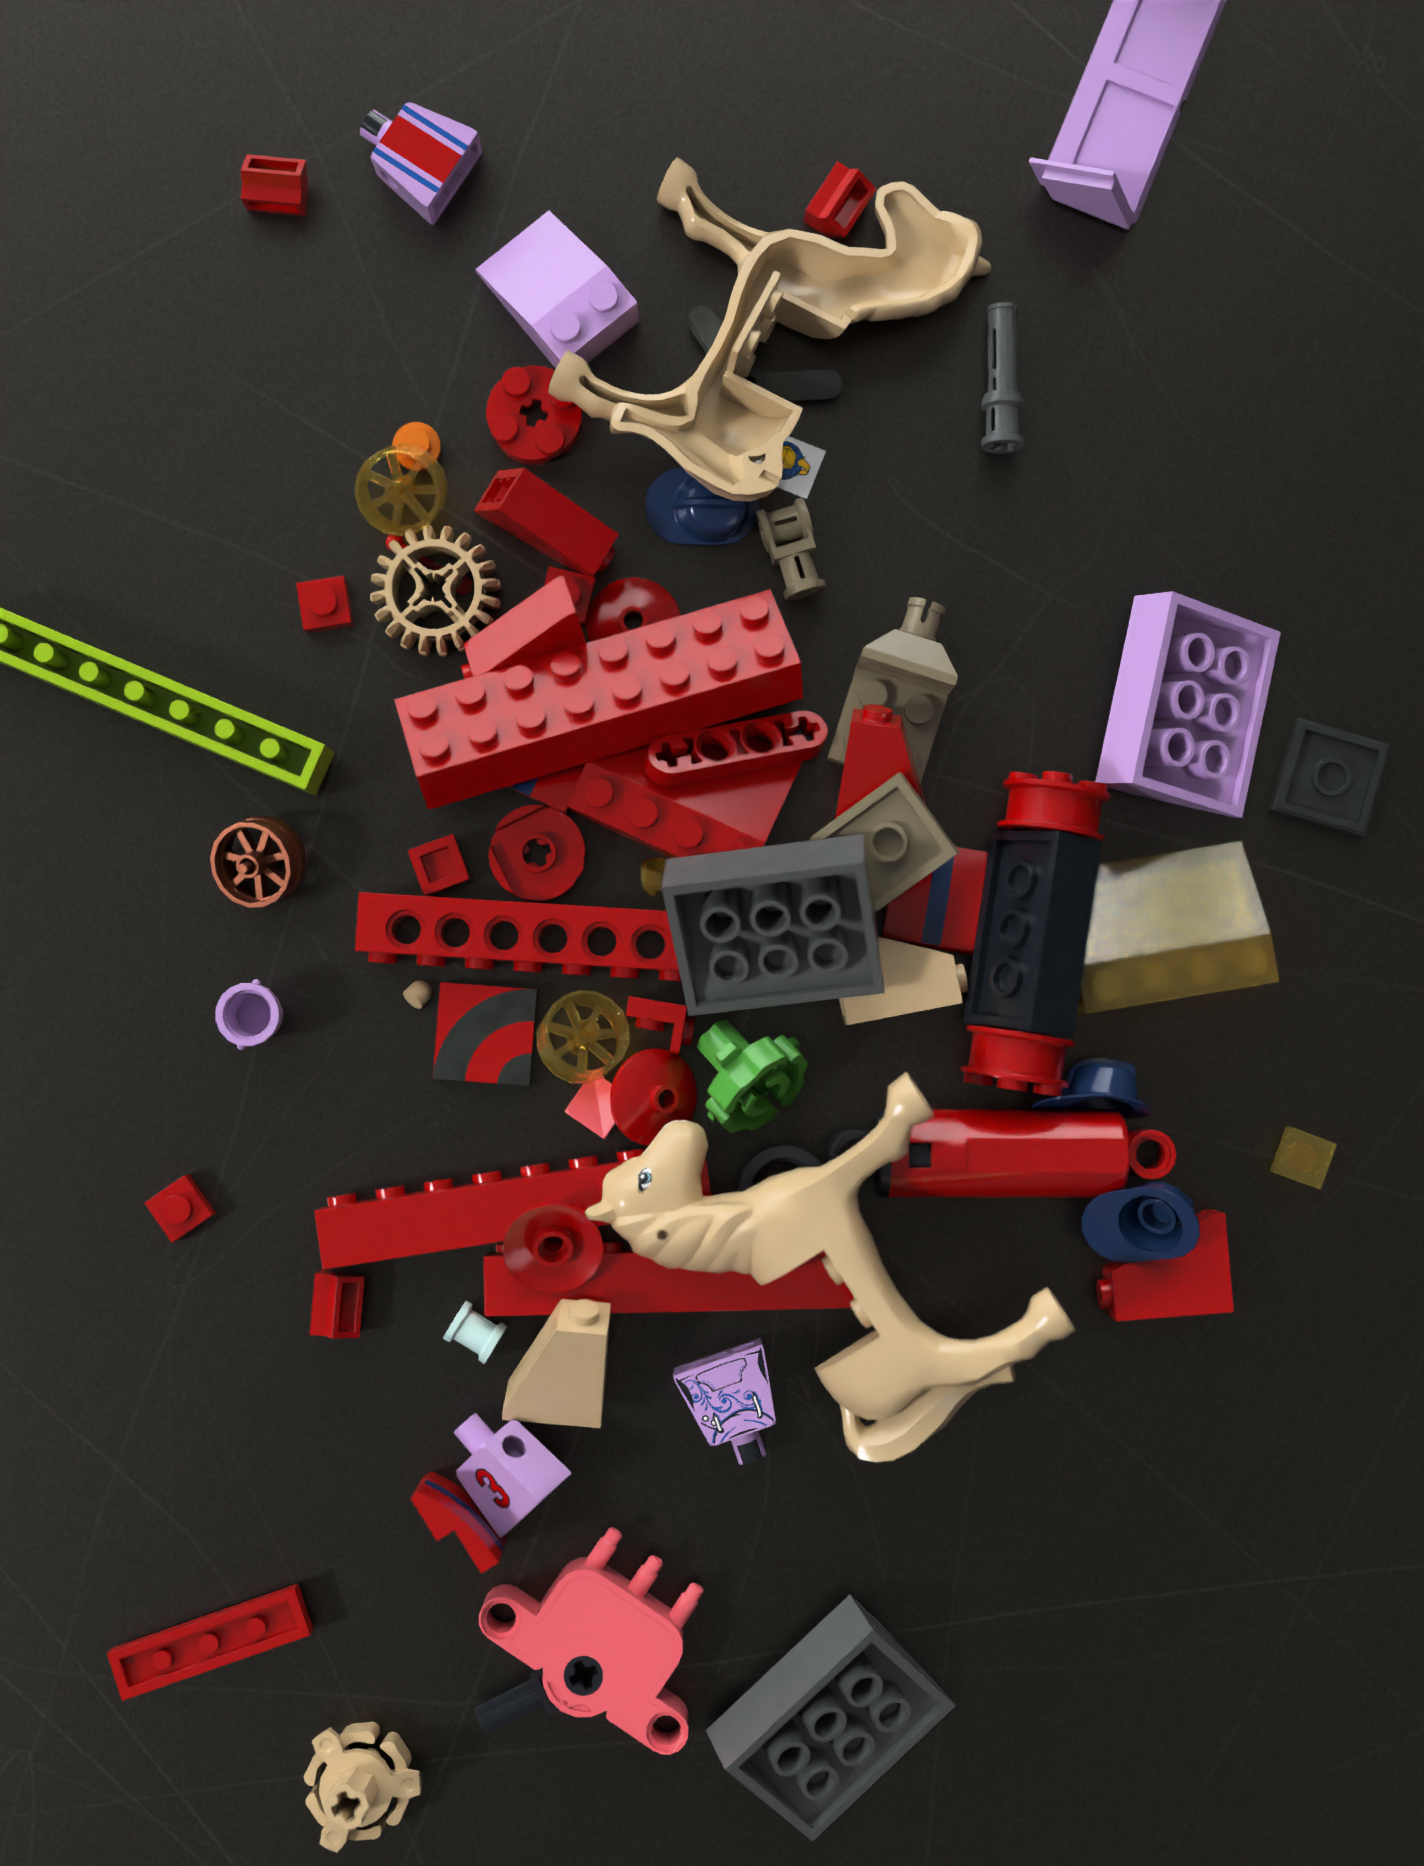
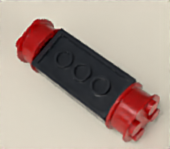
(1033, 932)

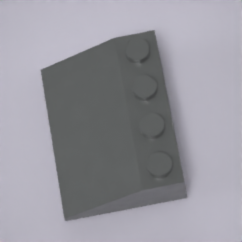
(774, 925)
(828, 1719)

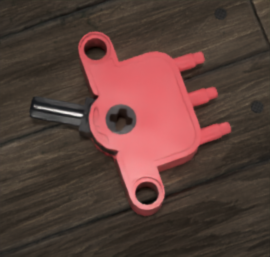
(604, 1623)

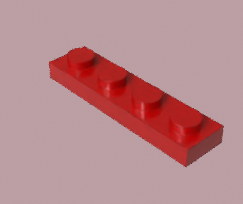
(210, 1641)

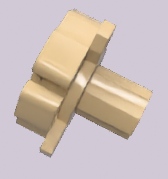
(359, 1775)

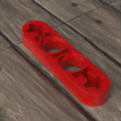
(734, 742)

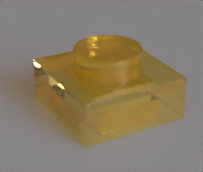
(1303, 1157)

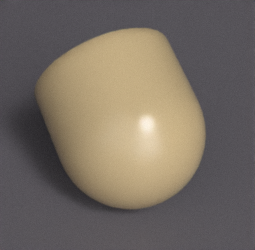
(418, 993)

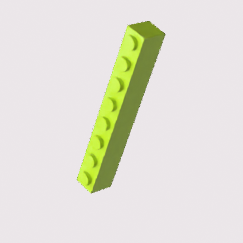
(163, 703)

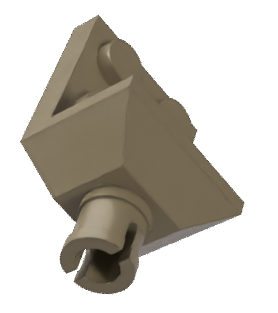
(905, 674)
(899, 836)

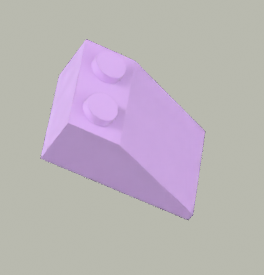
(560, 291)

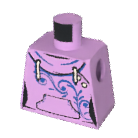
(730, 1397)

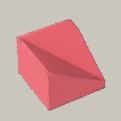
(592, 1107)

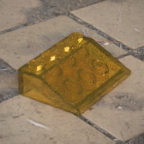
(1175, 929)

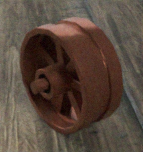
(258, 861)

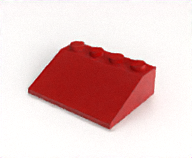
(687, 817)

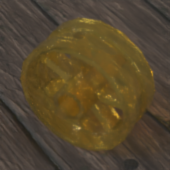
(400, 489)
(583, 1036)

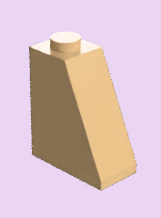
(913, 982)
(563, 1369)

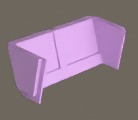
(1128, 106)

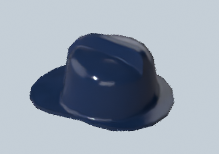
(693, 515)
(1100, 1085)
(1141, 1223)

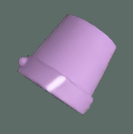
(248, 1014)

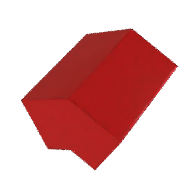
(274, 184)
(839, 201)
(337, 1304)

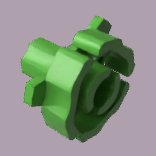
(748, 1075)

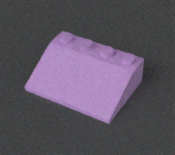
(1188, 704)

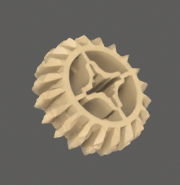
(407, 560)

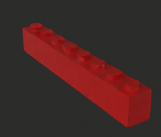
(453, 1215)
(643, 1286)

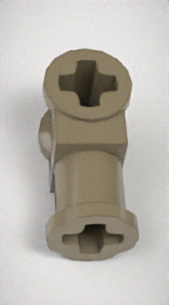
(789, 541)

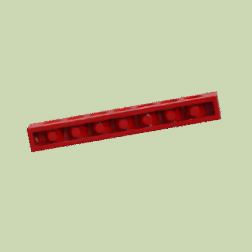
(382, 913)

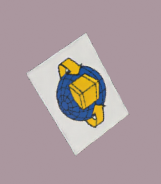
(800, 466)

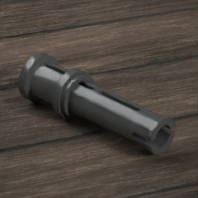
(1003, 398)

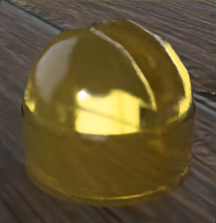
(652, 874)

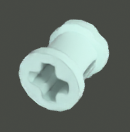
(475, 1332)

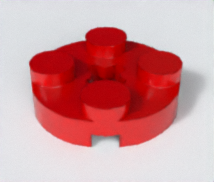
(509, 427)
(510, 845)

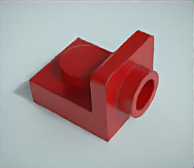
(654, 1014)

